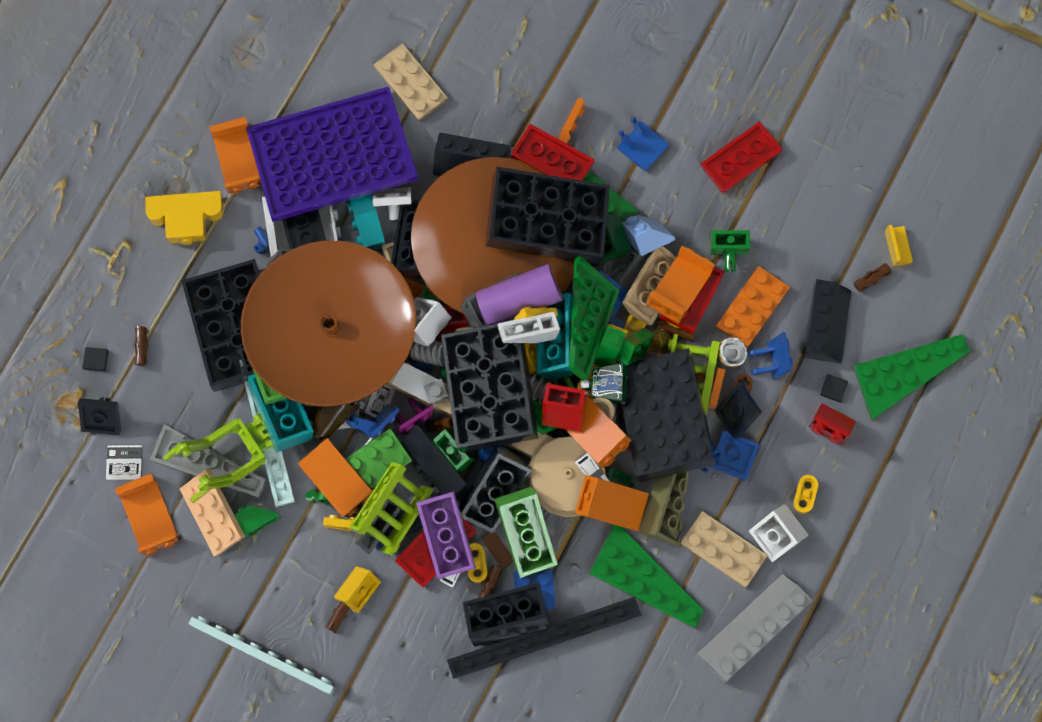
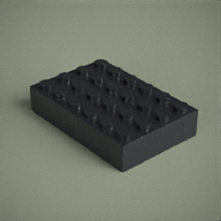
(547, 215)
(216, 314)
(488, 389)
(666, 416)

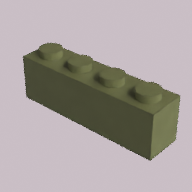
(664, 509)

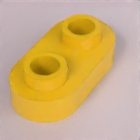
(805, 494)
(480, 563)

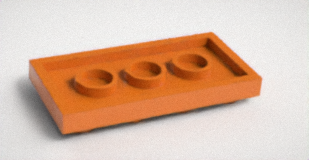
(752, 306)

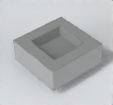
(436, 391)

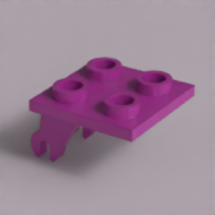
(422, 417)

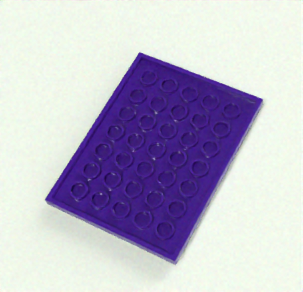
(331, 154)

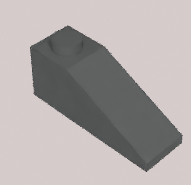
(367, 541)

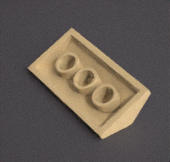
(646, 281)

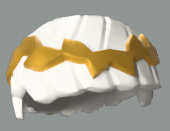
(732, 352)

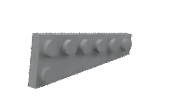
(201, 460)

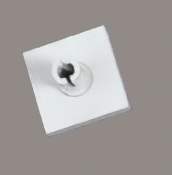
(393, 198)

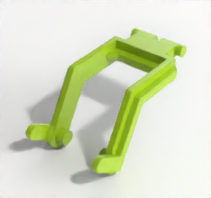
(253, 438)

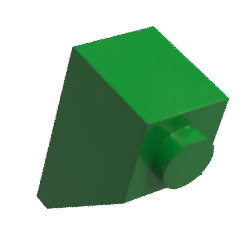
(609, 347)
(255, 519)

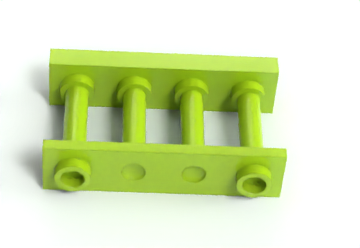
(707, 370)
(376, 500)

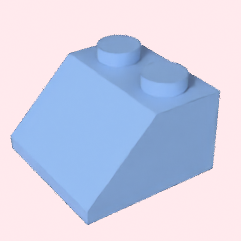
(646, 234)

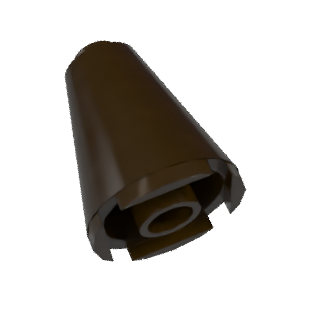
(332, 418)

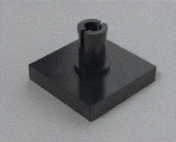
(738, 411)
(99, 416)

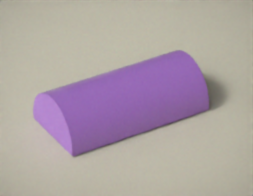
(506, 299)
(446, 535)

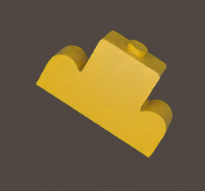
(185, 214)

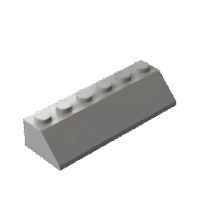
(754, 627)

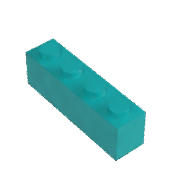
(366, 222)

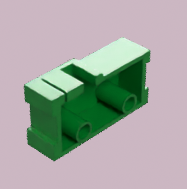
(635, 346)

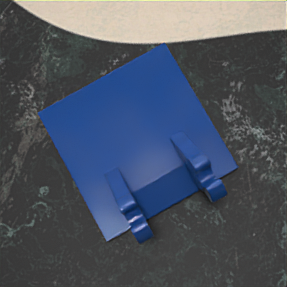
(642, 145)
(780, 357)
(375, 426)

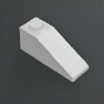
(530, 329)

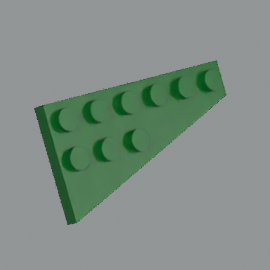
(899, 374)

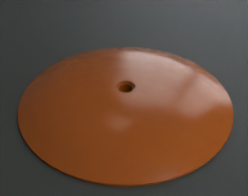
(452, 231)
(320, 286)

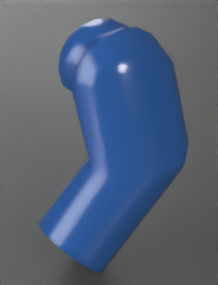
(262, 245)
(420, 365)

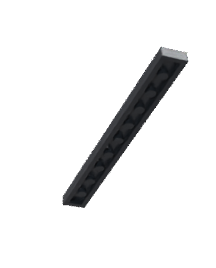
(545, 638)

